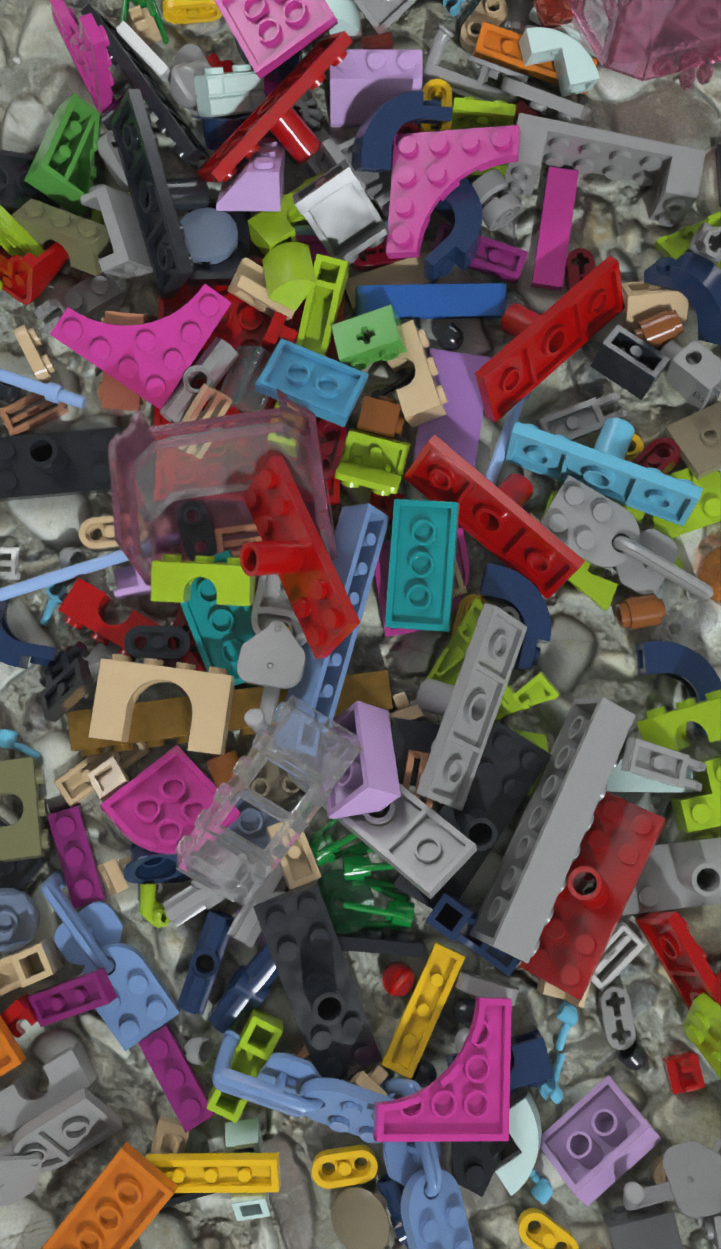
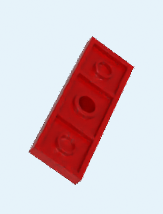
(278, 115)
(548, 339)
(495, 515)
(298, 557)
(582, 924)
(680, 955)

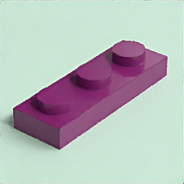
(492, 256)
(77, 856)
(72, 997)
(176, 1077)

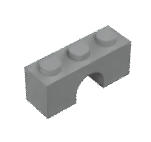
(66, 1074)

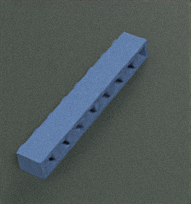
(358, 544)

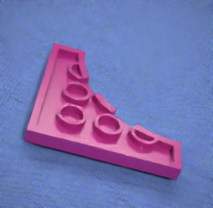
(88, 52)
(430, 168)
(147, 355)
(469, 1097)

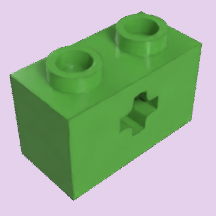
(380, 328)

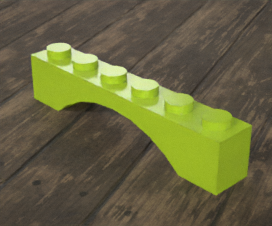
(322, 305)

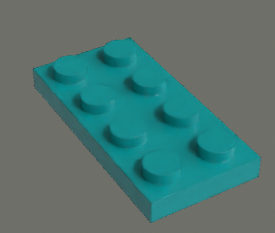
(422, 565)
(217, 628)

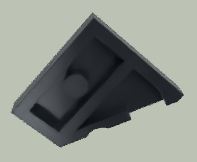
(476, 1162)

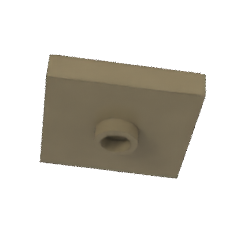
(699, 440)

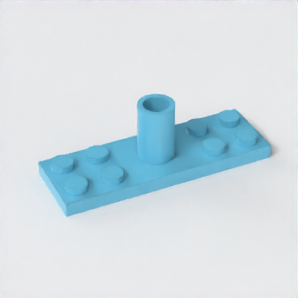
(604, 469)

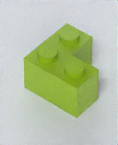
(701, 809)

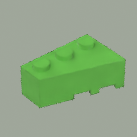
(67, 154)

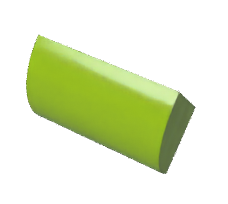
(289, 273)

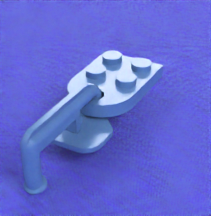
(94, 941)
(285, 1076)
(431, 1198)

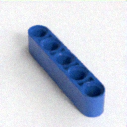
(434, 300)

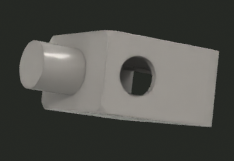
(694, 373)

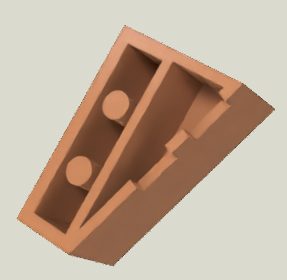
(110, 391)

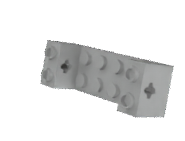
(618, 156)

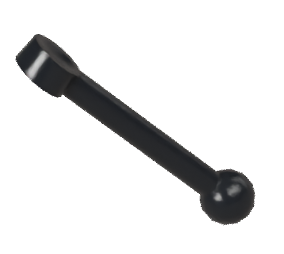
(377, 393)

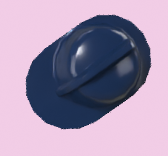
(218, 129)
(152, 867)

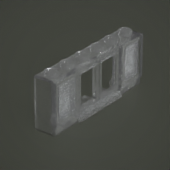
(299, 743)

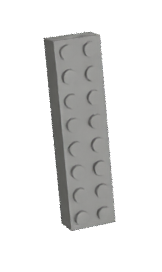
(553, 827)

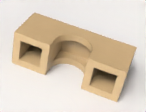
(422, 398)
(29, 965)

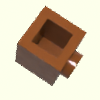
(381, 417)

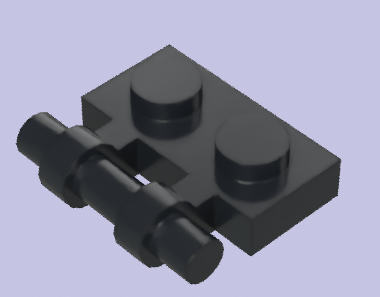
(65, 682)

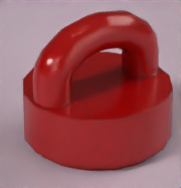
(398, 978)

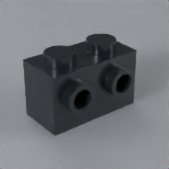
(629, 362)

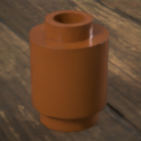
(659, 328)
(640, 611)
(222, 766)

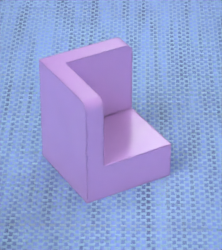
(130, 584)

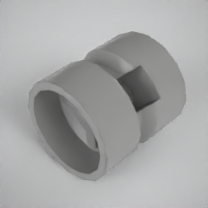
(497, 203)

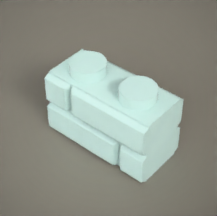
(229, 91)

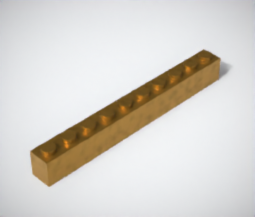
(172, 717)

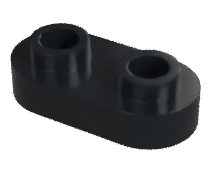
(195, 531)
(157, 642)

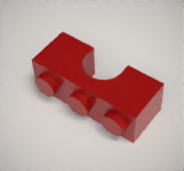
(86, 608)

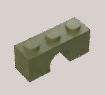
(80, 237)
(26, 837)

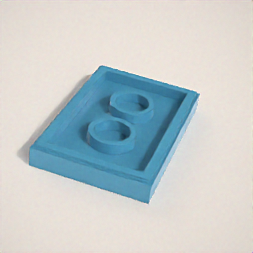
(312, 381)

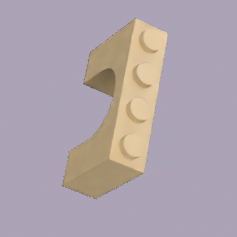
(123, 681)

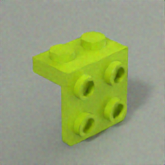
(475, 113)
(373, 462)

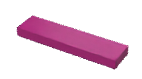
(554, 228)

